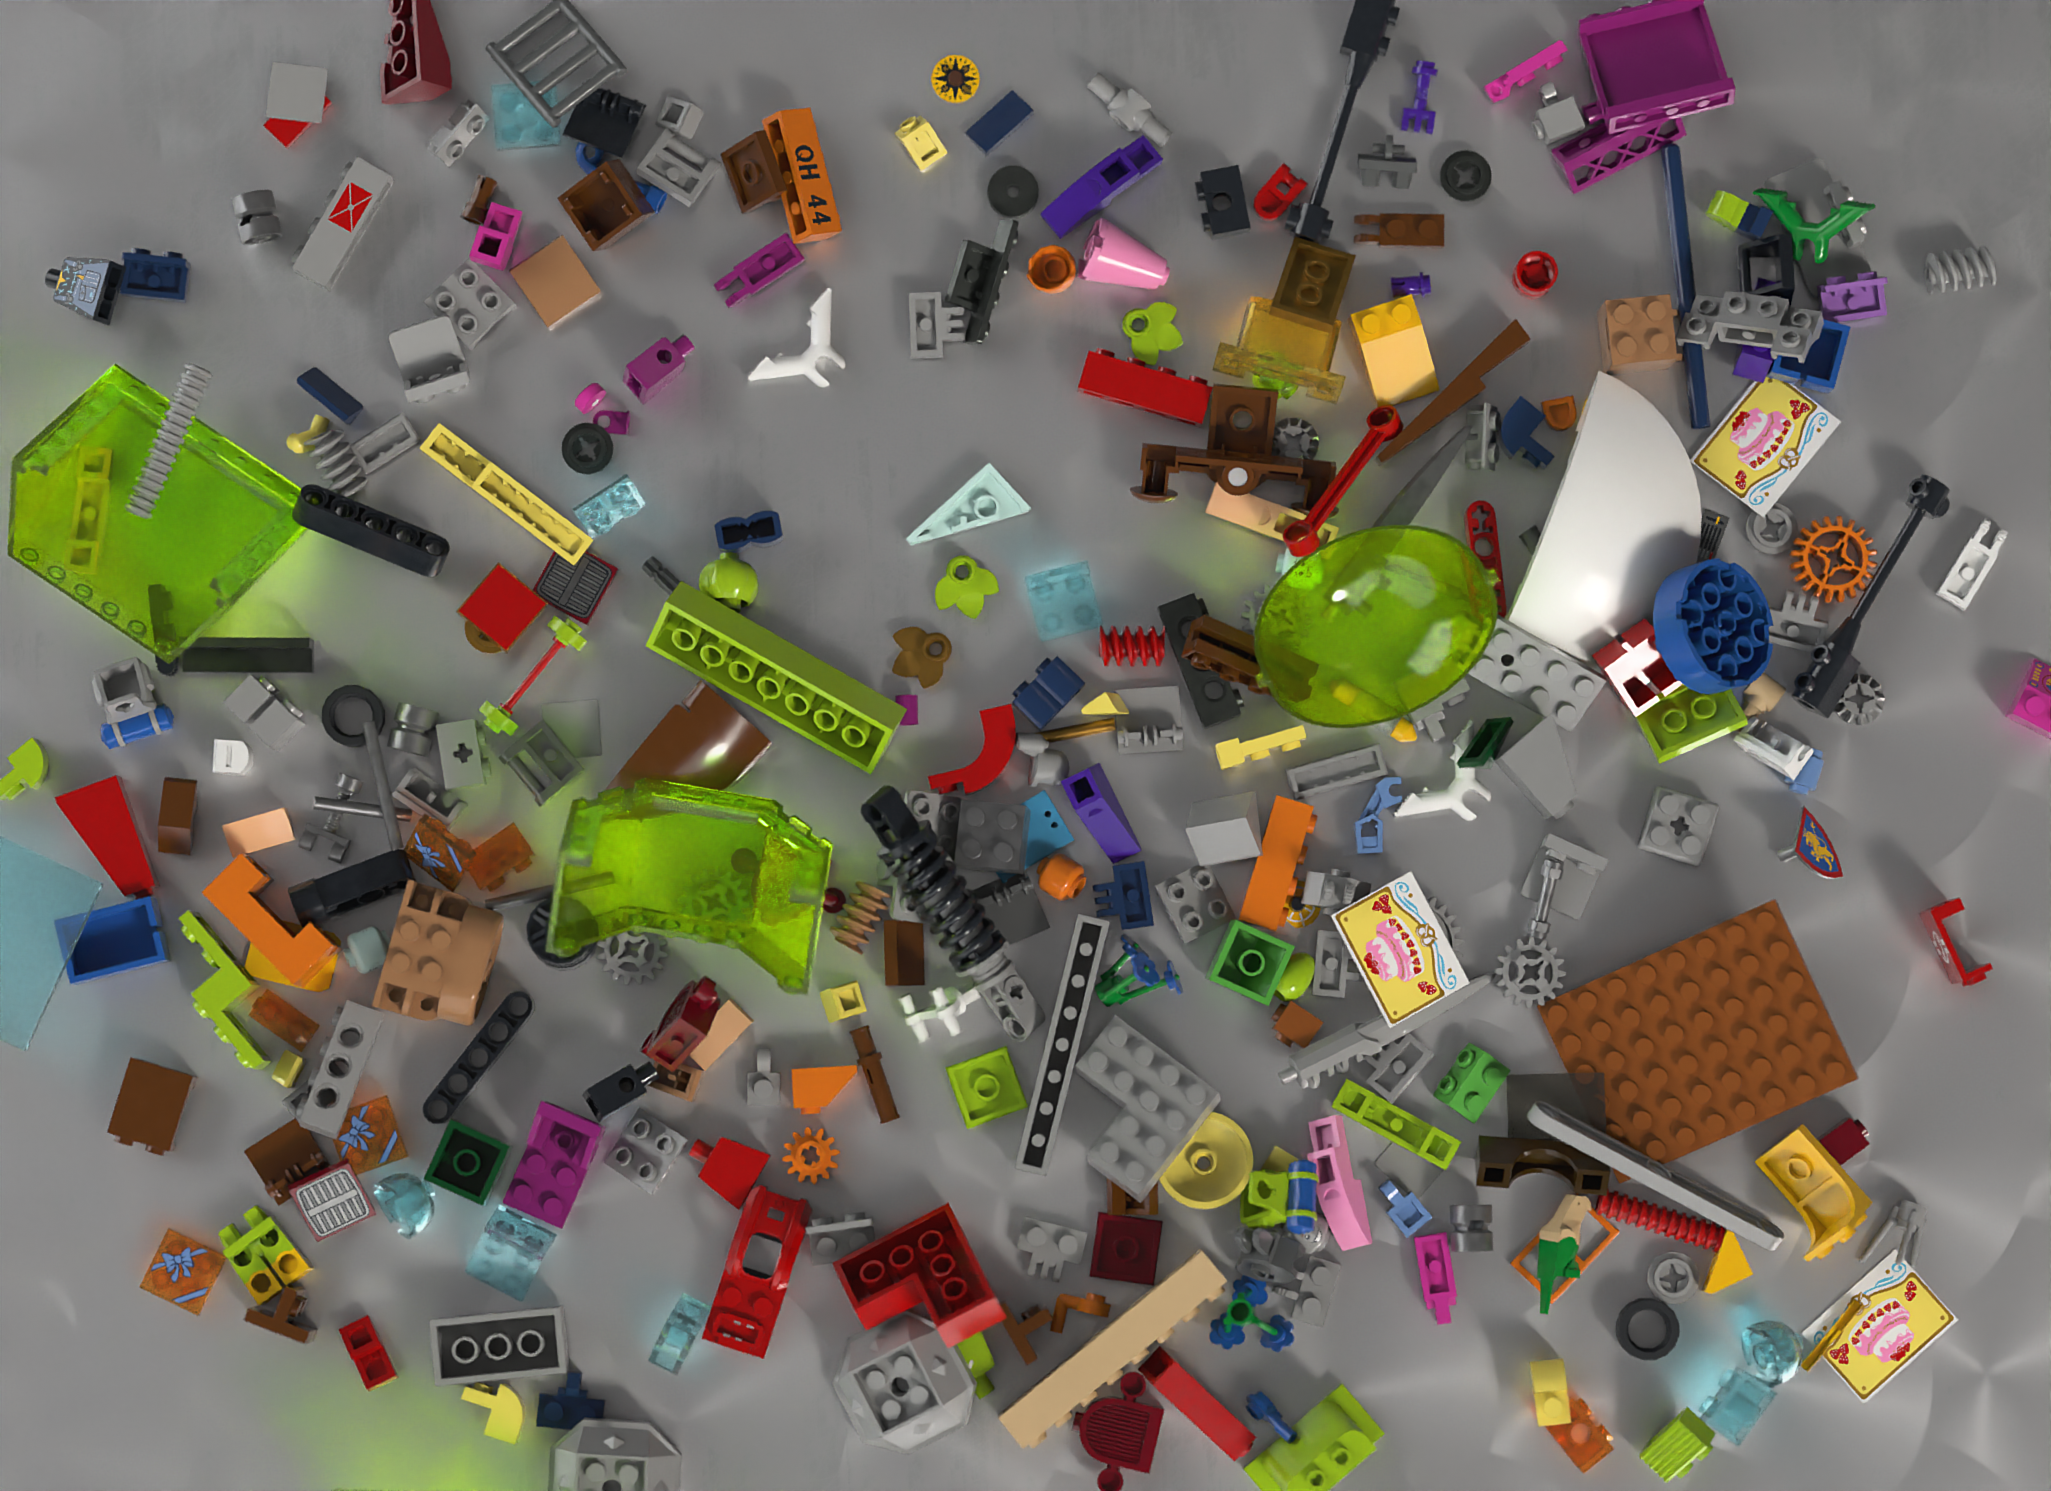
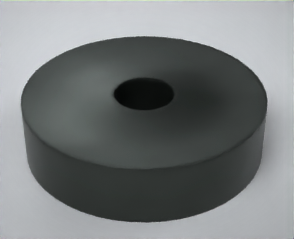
(1013, 206)

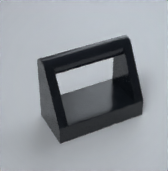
(1777, 247)

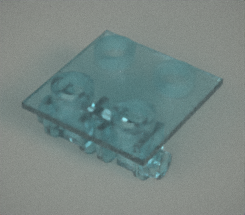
(609, 506)

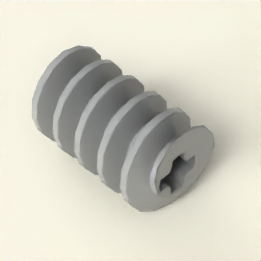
(1959, 268)
(336, 462)

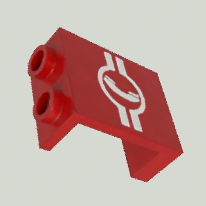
(1933, 923)

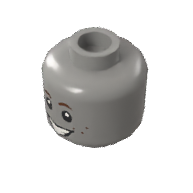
(1315, 1239)

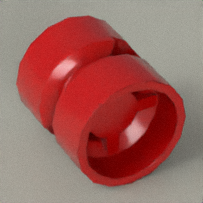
(1534, 274)

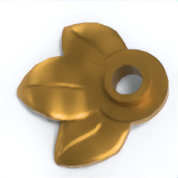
(916, 657)

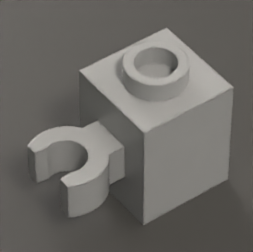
(1557, 118)

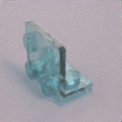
(1063, 601)
(509, 1252)

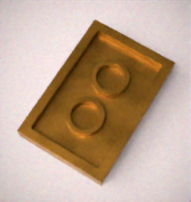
(1312, 285)

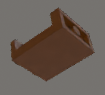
(150, 1106)

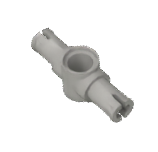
(1129, 110)

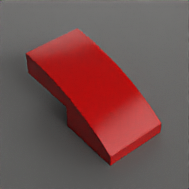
(368, 1353)

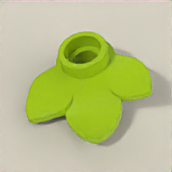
(1156, 334)
(967, 591)

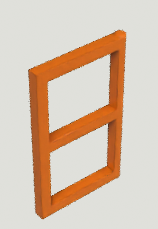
(1582, 1264)

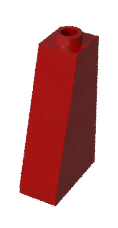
(112, 833)
(1197, 1404)

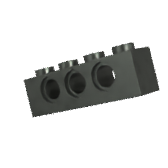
(1209, 710)

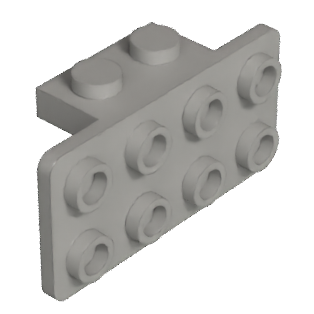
(1814, 197)
(944, 816)

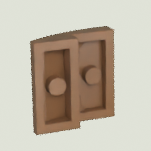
(554, 280)

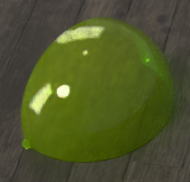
(1374, 625)

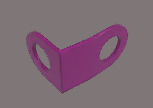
(618, 421)

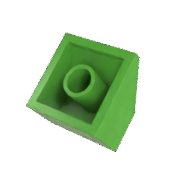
(1249, 962)

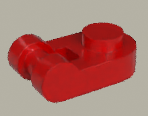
(1271, 202)

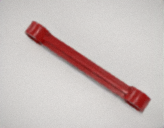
(1311, 524)

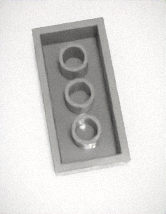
(499, 1346)

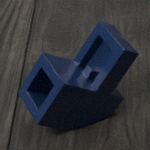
(1516, 432)

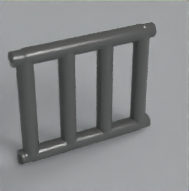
(535, 93)

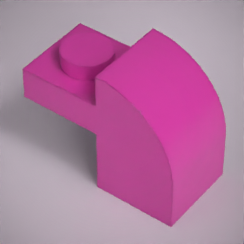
(496, 237)

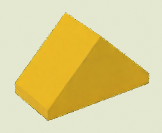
(1726, 1266)

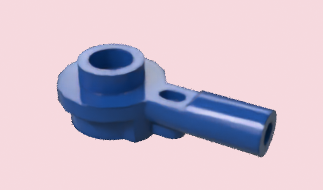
(1262, 1408)

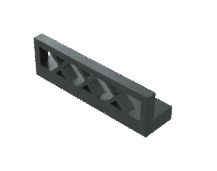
(249, 655)

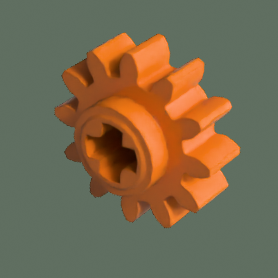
(799, 1160)

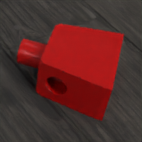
(729, 1168)

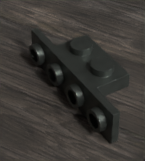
(978, 279)

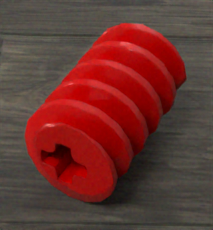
(1131, 646)

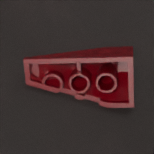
(416, 56)

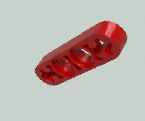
(1493, 560)

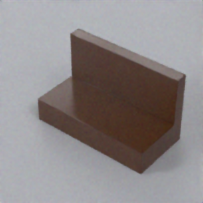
(904, 953)

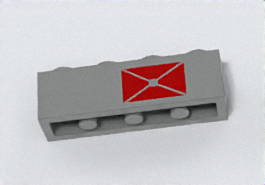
(342, 224)

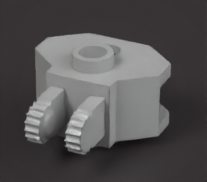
(1333, 890)

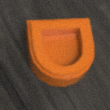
(1559, 413)

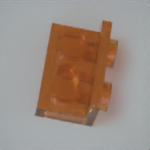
(499, 857)

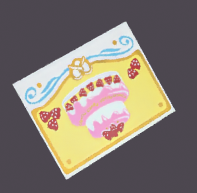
(1765, 442)
(1400, 949)
(1888, 1332)

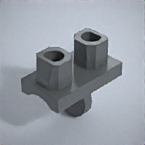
(1401, 166)

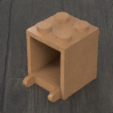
(1637, 334)

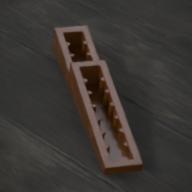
(1460, 390)

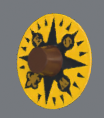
(955, 78)

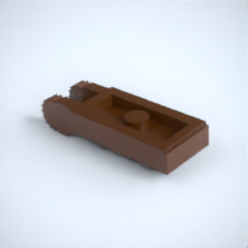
(1403, 230)

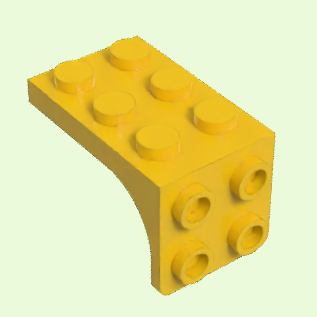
(1816, 1188)

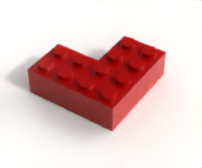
(920, 1264)

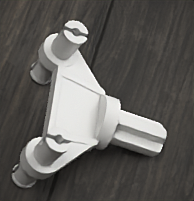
(947, 1006)

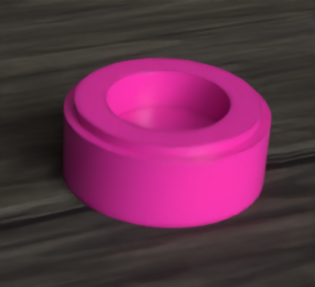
(590, 398)

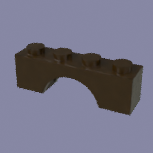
(1505, 1159)

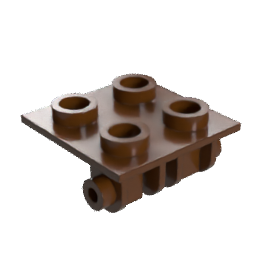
(285, 1159)

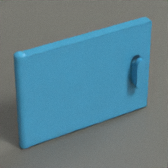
(1045, 834)

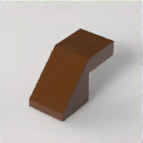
(177, 816)

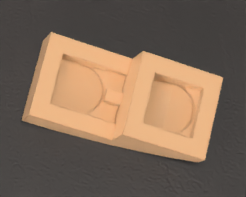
(724, 1031)

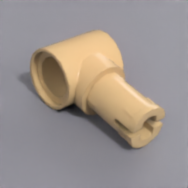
(1761, 696)

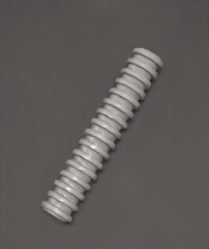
(168, 441)

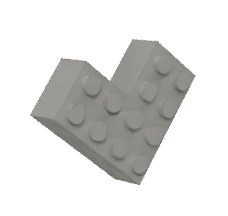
(1159, 1104)

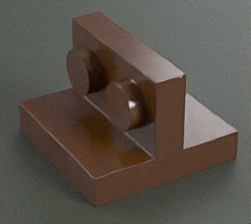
(754, 172)
(282, 1320)
(1032, 1320)

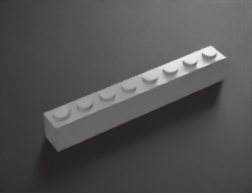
(1062, 1045)

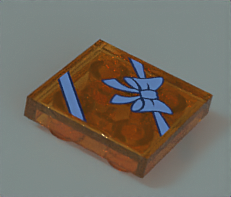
(439, 852)
(370, 1136)
(183, 1271)

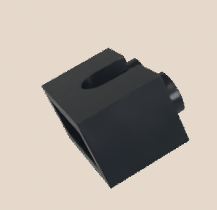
(1228, 184)

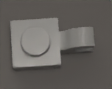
(763, 1085)

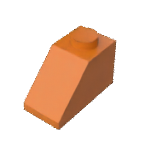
(819, 1086)

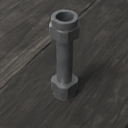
(1551, 871)

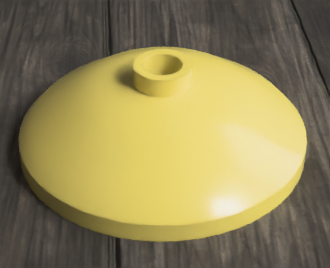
(1230, 1162)

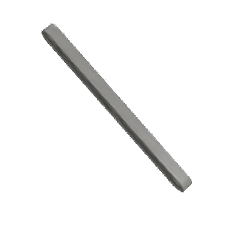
(1655, 1175)

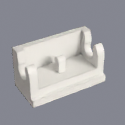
(1773, 747)

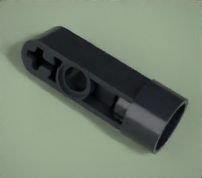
(351, 887)

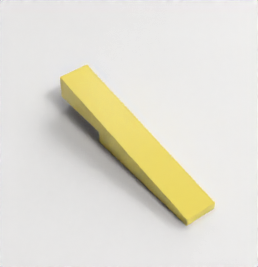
(506, 494)

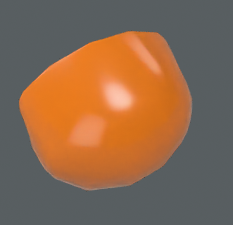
(1052, 269)

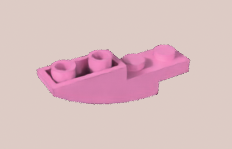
(1337, 1190)

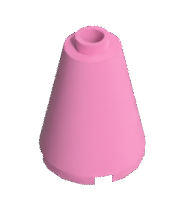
(1120, 259)

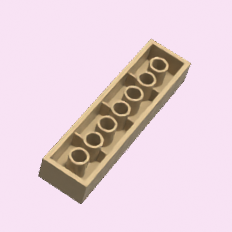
(1111, 1349)

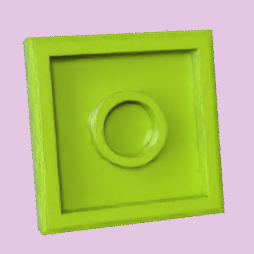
(986, 1087)

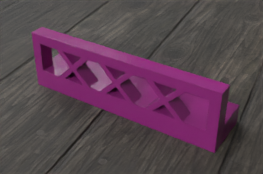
(1593, 144)

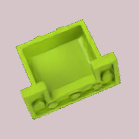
(1327, 1447)

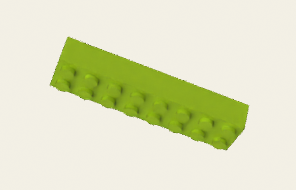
(775, 677)

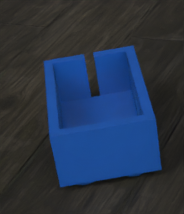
(119, 941)

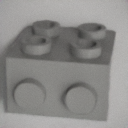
(429, 358)

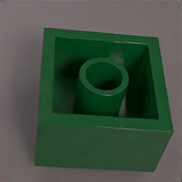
(468, 1162)

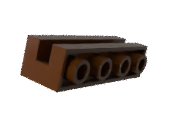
(1224, 651)

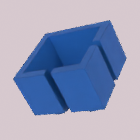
(1821, 362)

